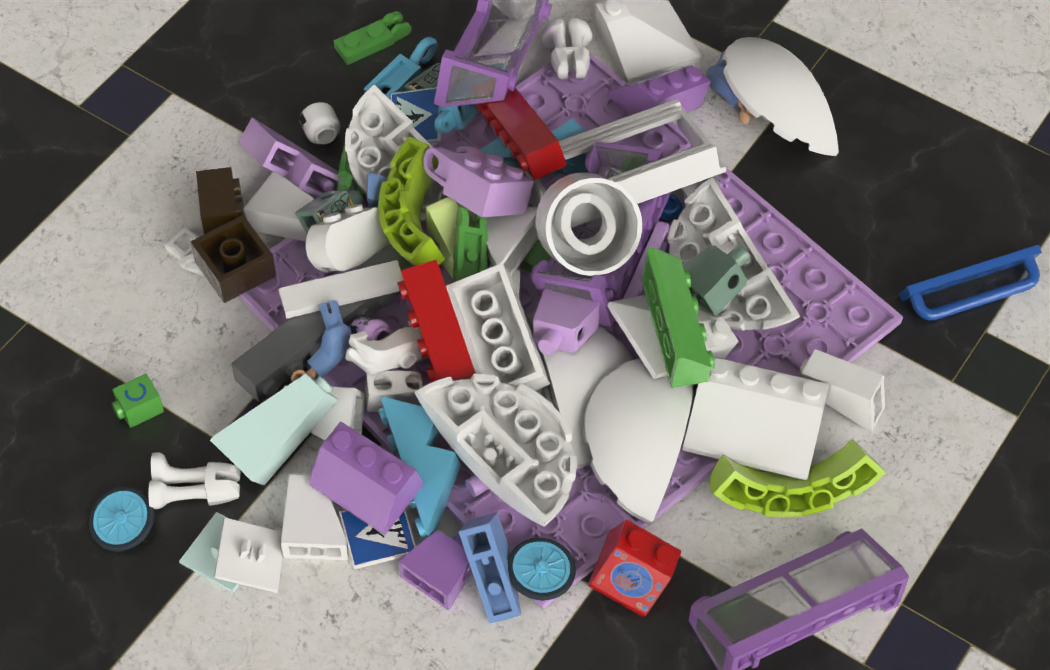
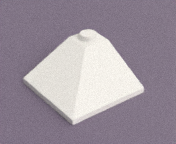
(644, 37)
(637, 324)

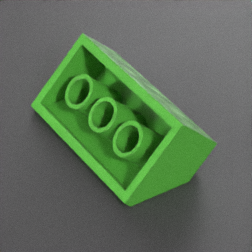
(676, 319)

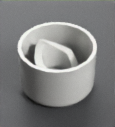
(617, 235)

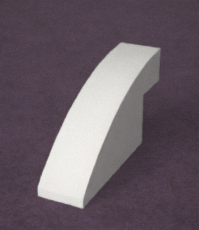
(511, 238)

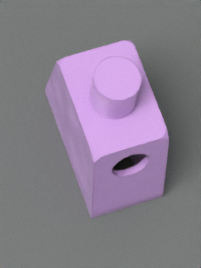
(564, 322)

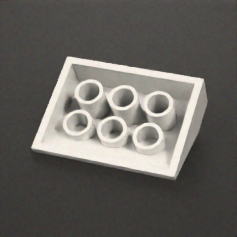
(757, 418)

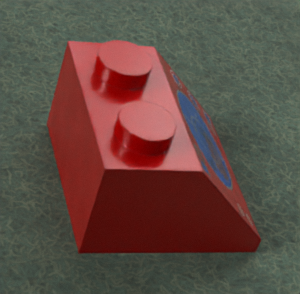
(634, 567)

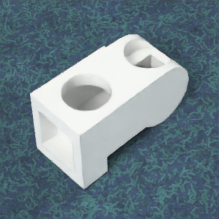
(391, 384)

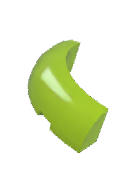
(402, 203)
(778, 495)

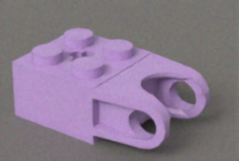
(480, 181)

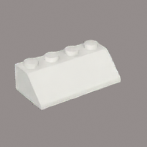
(497, 328)

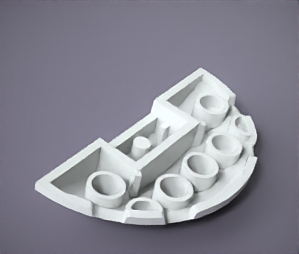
(782, 91)
(375, 137)
(711, 222)
(575, 378)
(636, 435)
(507, 440)

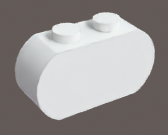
(345, 239)

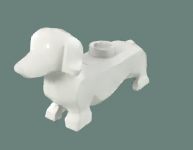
(391, 352)

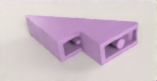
(289, 159)

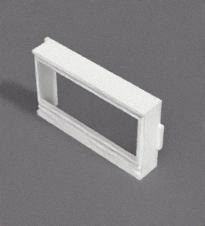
(650, 179)

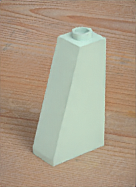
(275, 428)

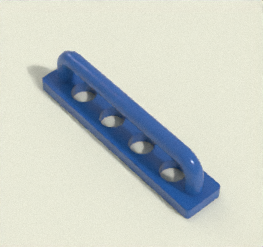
(916, 291)

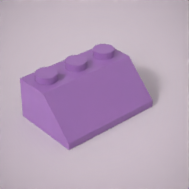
(683, 83)
(364, 478)

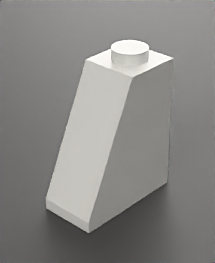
(275, 206)
(851, 390)
(347, 409)
(311, 523)

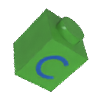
(137, 401)

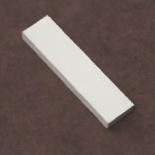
(342, 287)

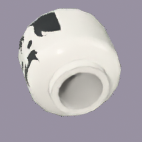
(320, 123)

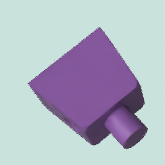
(437, 568)

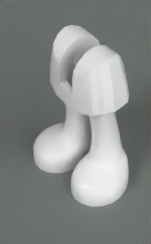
(565, 58)
(218, 477)

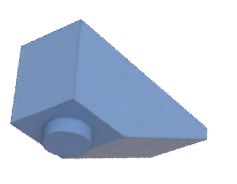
(488, 558)

